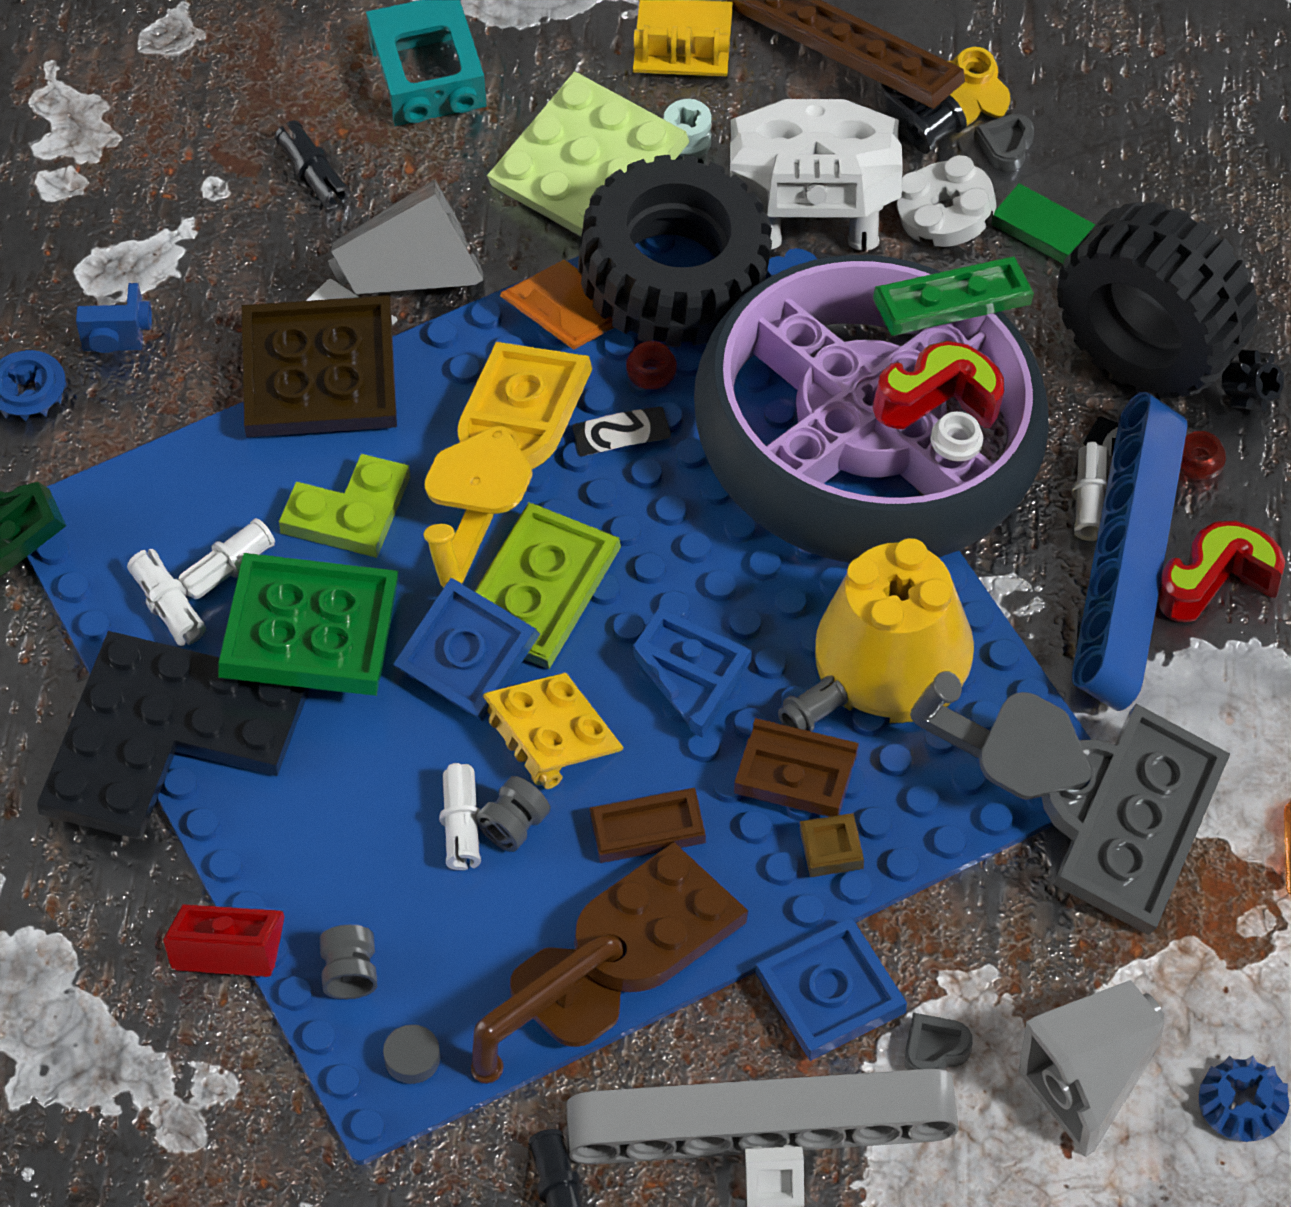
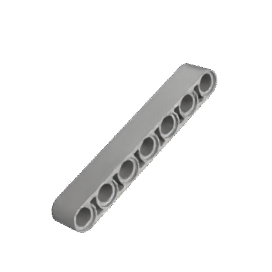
(762, 1113)

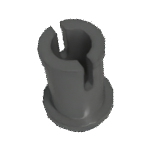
(813, 704)

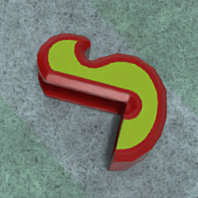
(940, 373)
(1214, 555)

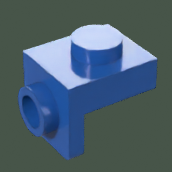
(115, 326)

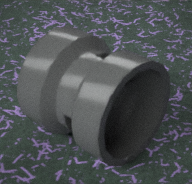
(513, 813)
(348, 966)

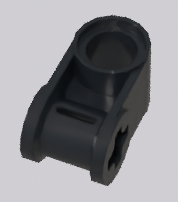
(921, 123)

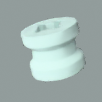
(695, 114)

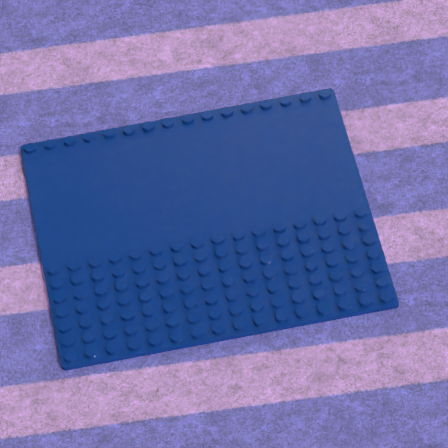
(361, 790)

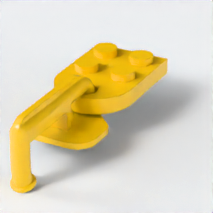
(503, 435)

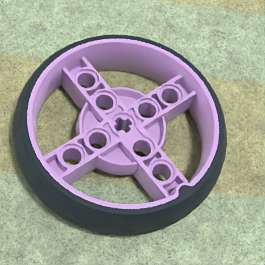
(836, 424)

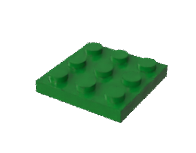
(308, 624)

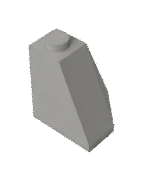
(407, 248)
(1091, 1057)

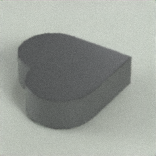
(1005, 141)
(937, 1043)

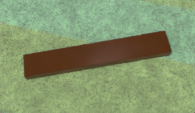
(859, 46)

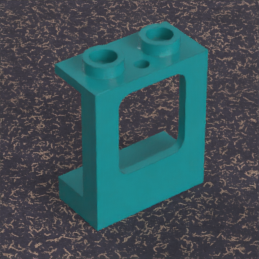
(419, 25)

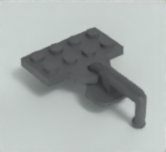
(1135, 802)

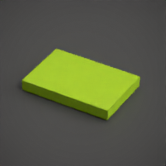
(548, 575)

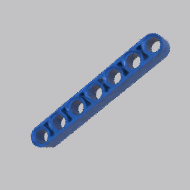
(1130, 552)

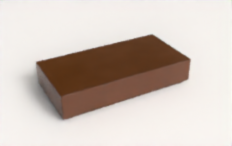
(647, 825)

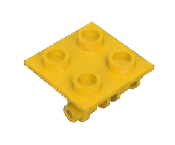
(683, 37)
(549, 726)

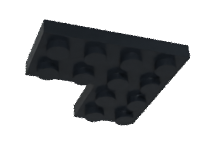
(141, 710)

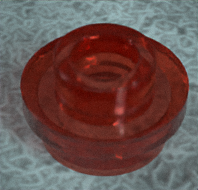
(651, 355)
(1202, 445)

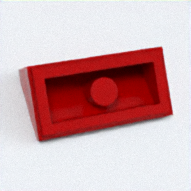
(224, 940)

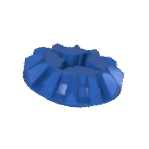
(23, 368)
(1246, 1121)

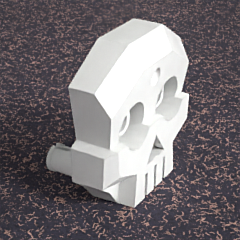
(819, 162)

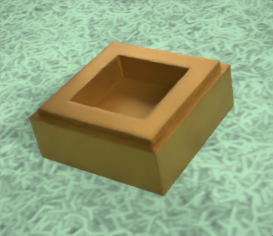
(831, 845)

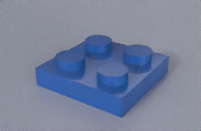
(466, 648)
(831, 988)

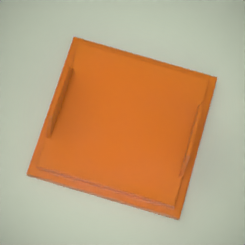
(559, 304)

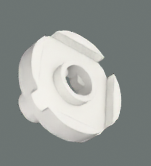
(950, 179)

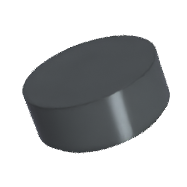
(411, 1054)

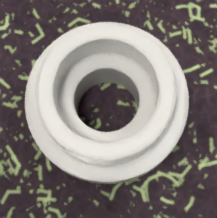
(957, 436)

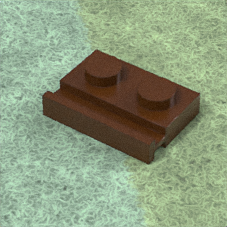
(796, 768)

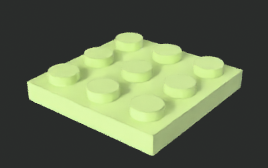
(577, 145)

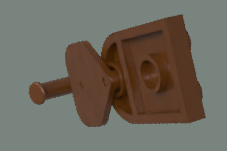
(653, 916)

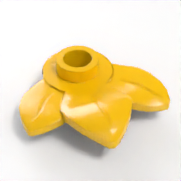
(981, 90)

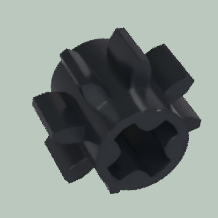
(1252, 380)

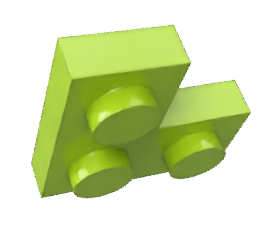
(353, 518)

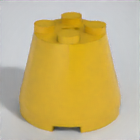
(893, 630)

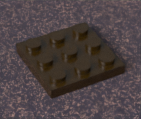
(318, 366)

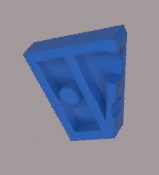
(690, 666)

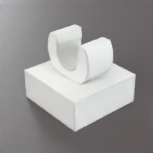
(775, 1176)

